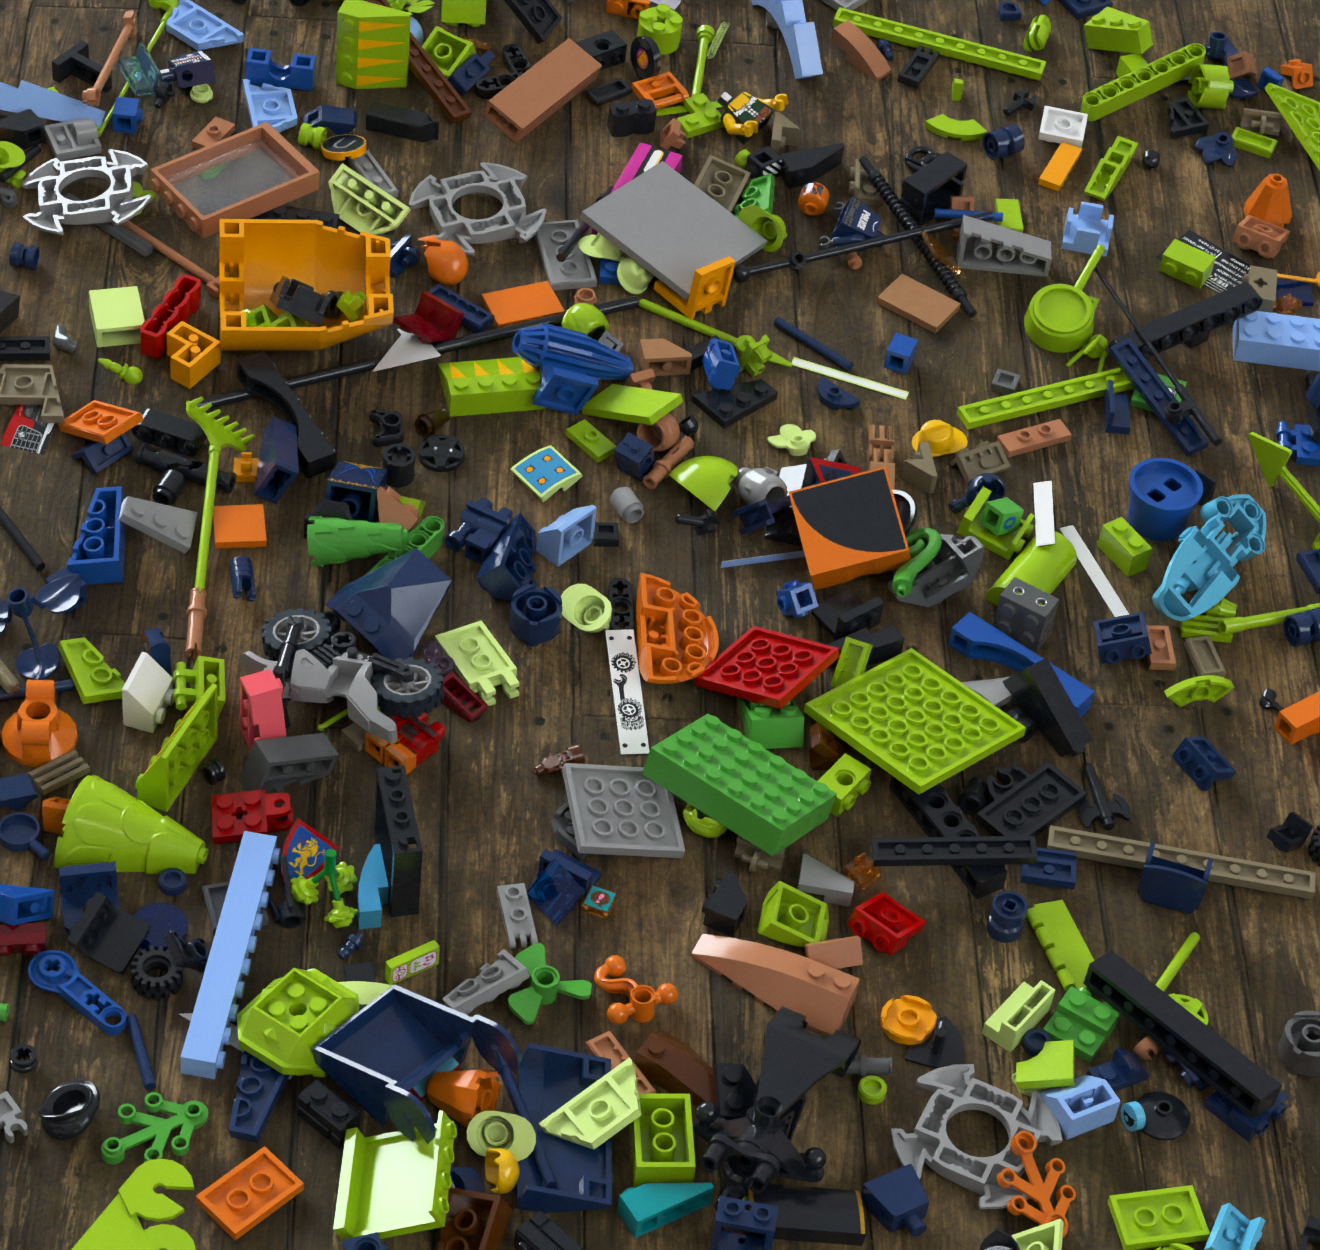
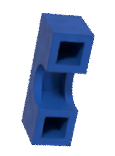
(297, 75)

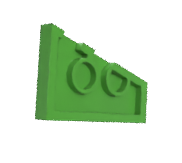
(758, 193)

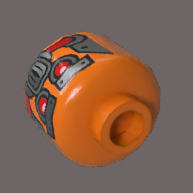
(813, 197)

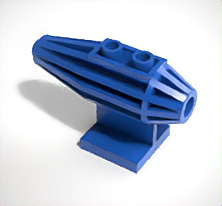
(568, 365)

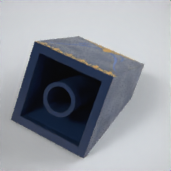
(357, 487)

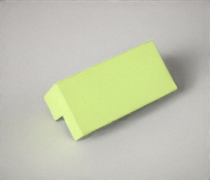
(1019, 1014)

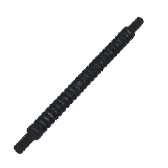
(907, 222)

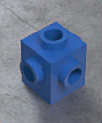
(796, 598)

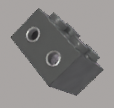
(1026, 614)

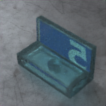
(140, 71)

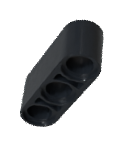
(169, 432)

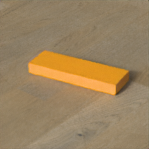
(1060, 166)

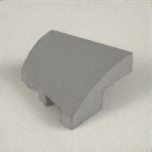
(993, 691)
(823, 880)

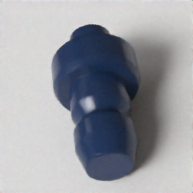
(884, 47)
(353, 942)

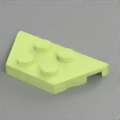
(598, 1110)

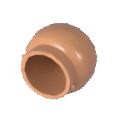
(661, 434)

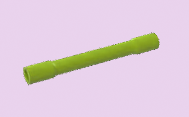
(1239, 624)

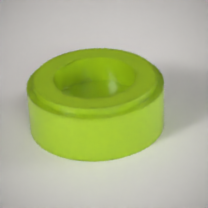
(872, 1089)

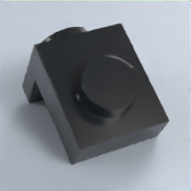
(1291, 833)

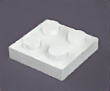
(1063, 126)

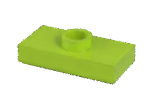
(591, 440)

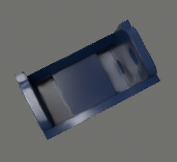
(1172, 883)

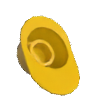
(941, 437)

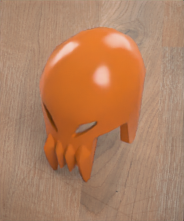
(445, 260)

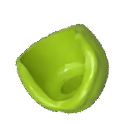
(584, 318)

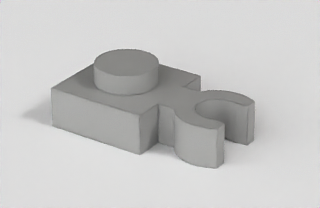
(11, 1117)

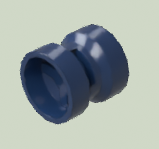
(24, 256)

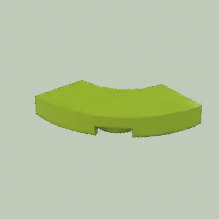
(945, 127)
(1199, 688)

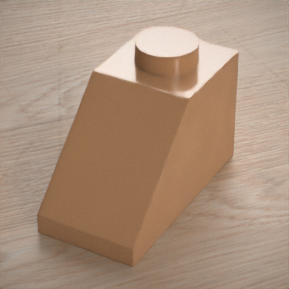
(663, 357)

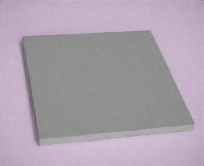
(671, 227)

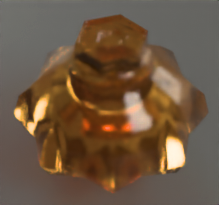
(1288, 305)

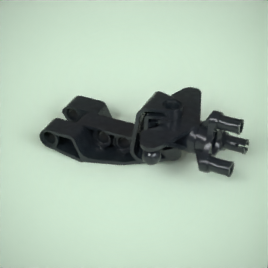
(760, 1145)

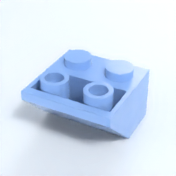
(1082, 1106)

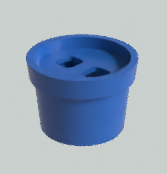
(1162, 498)

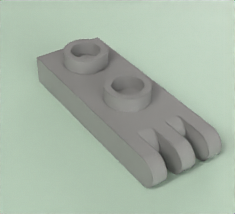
(516, 915)

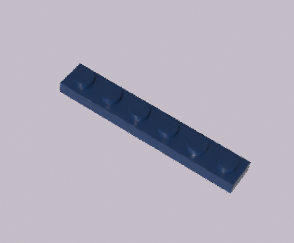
(1156, 395)

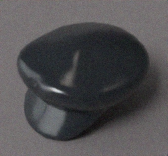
(69, 1109)

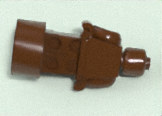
(555, 763)

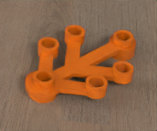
(1036, 1189)

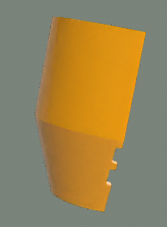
(261, 251)

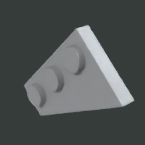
(493, 980)

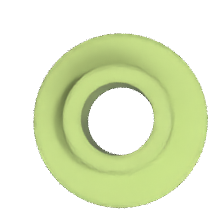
(201, 93)

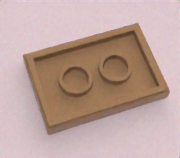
(918, 303)

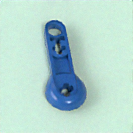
(75, 989)

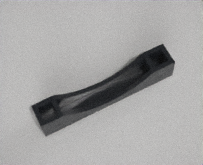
(262, 379)

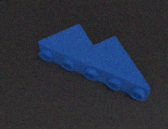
(25, 904)

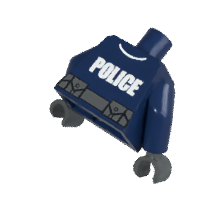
(853, 224)

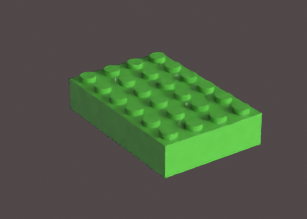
(739, 784)

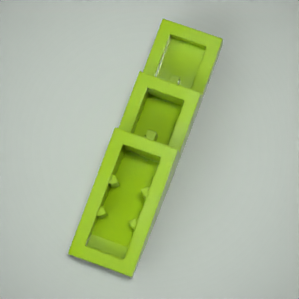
(1111, 168)

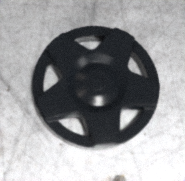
(441, 450)

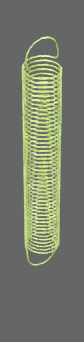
(716, 44)

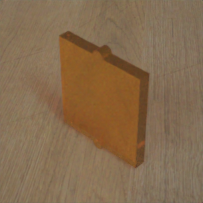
(940, 252)

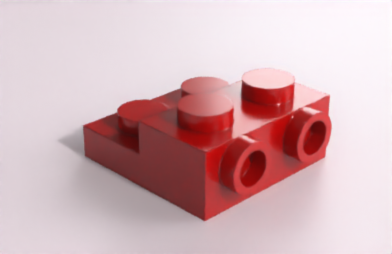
(885, 923)

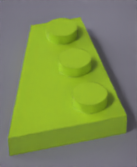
(89, 672)

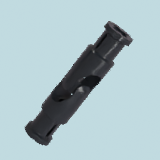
(191, 469)

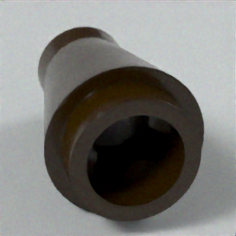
(431, 422)

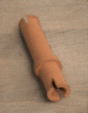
(664, 466)
(196, 614)

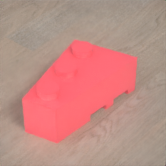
(261, 707)

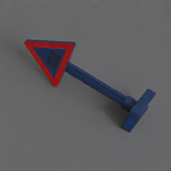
(760, 513)

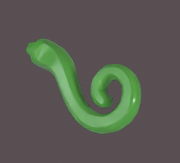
(921, 556)

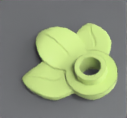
(793, 439)

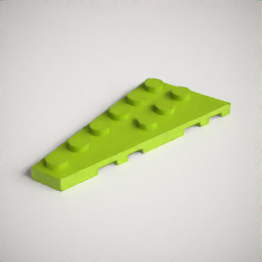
(1302, 117)

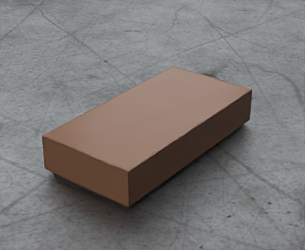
(836, 952)

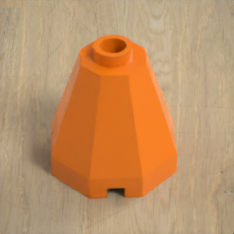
(1270, 201)
(464, 1092)

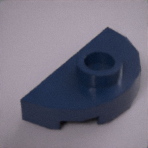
(834, 396)

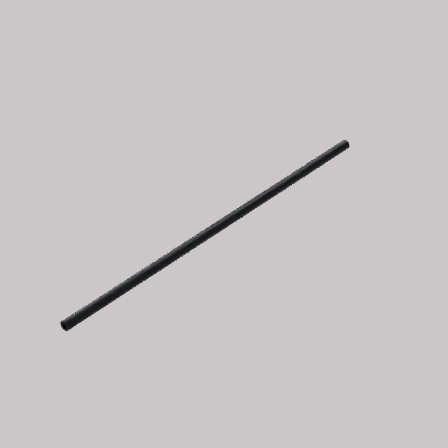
(442, 347)

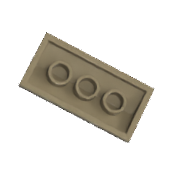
(722, 181)

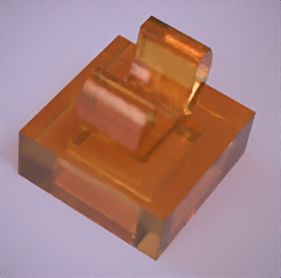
(862, 871)

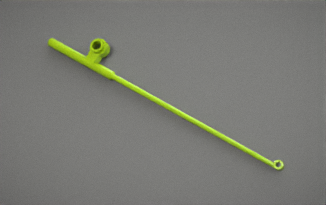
(168, 6)

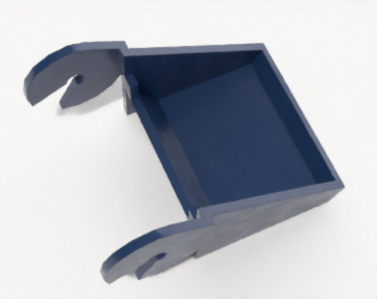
(400, 1043)

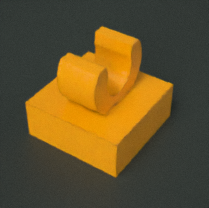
(246, 468)

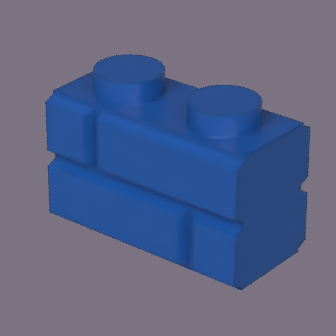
(721, 364)

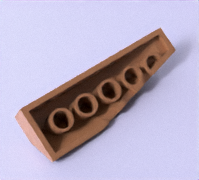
(782, 979)

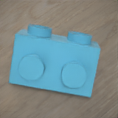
(1234, 1230)

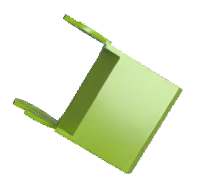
(118, 1224)

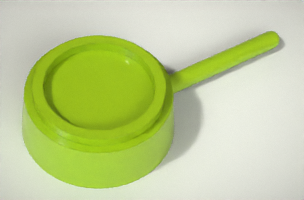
(1062, 314)

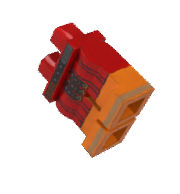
(413, 744)

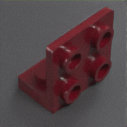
(432, 320)

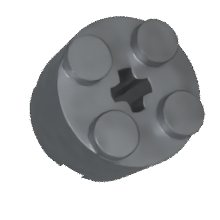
(1301, 1044)

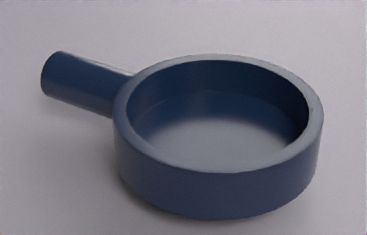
(22, 832)

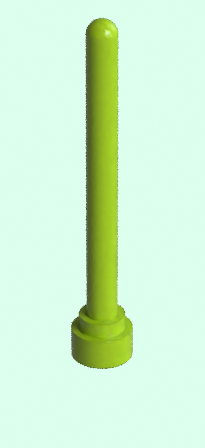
(705, 36)
(1178, 961)

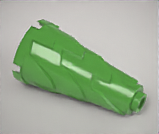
(344, 540)

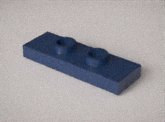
(474, 316)

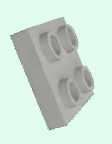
(73, 139)

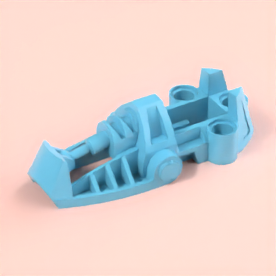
(1202, 560)

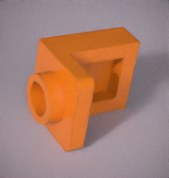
(1301, 73)

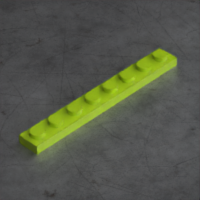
(1042, 398)

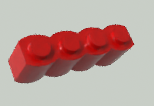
(176, 307)

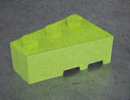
(1118, 32)

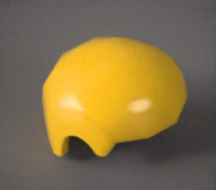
(501, 1170)

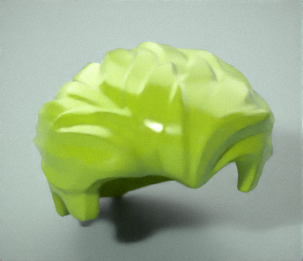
(702, 823)

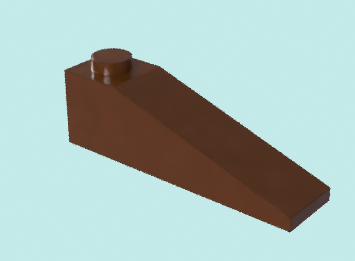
(676, 1067)
(474, 1221)

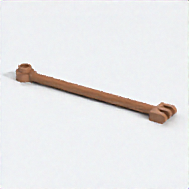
(93, 94)
(212, 285)

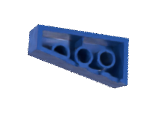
(101, 545)

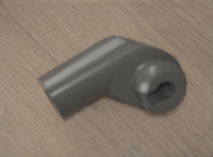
(8, 197)
(62, 341)

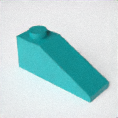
(661, 1203)

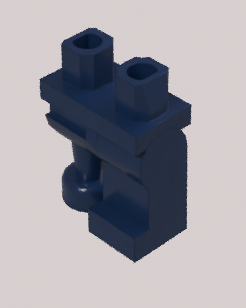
(484, 528)

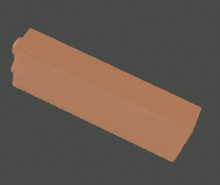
(542, 90)

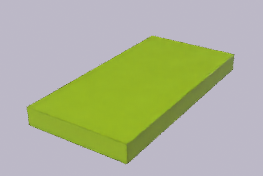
(632, 404)

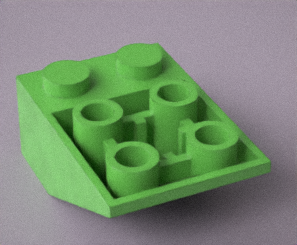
(772, 726)

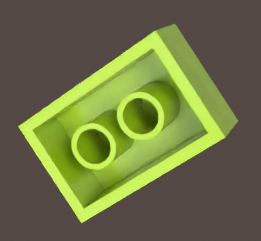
(663, 1140)

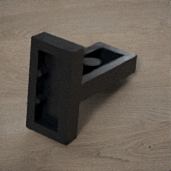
(77, 63)

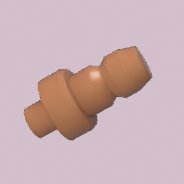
(854, 261)

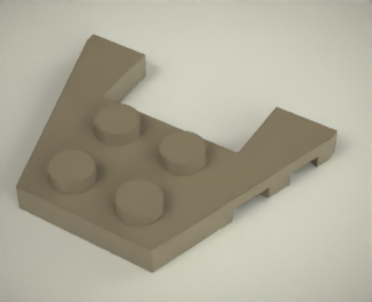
(32, 386)

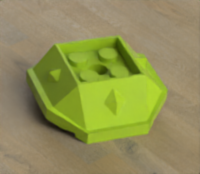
(294, 1017)

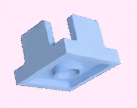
(1087, 229)

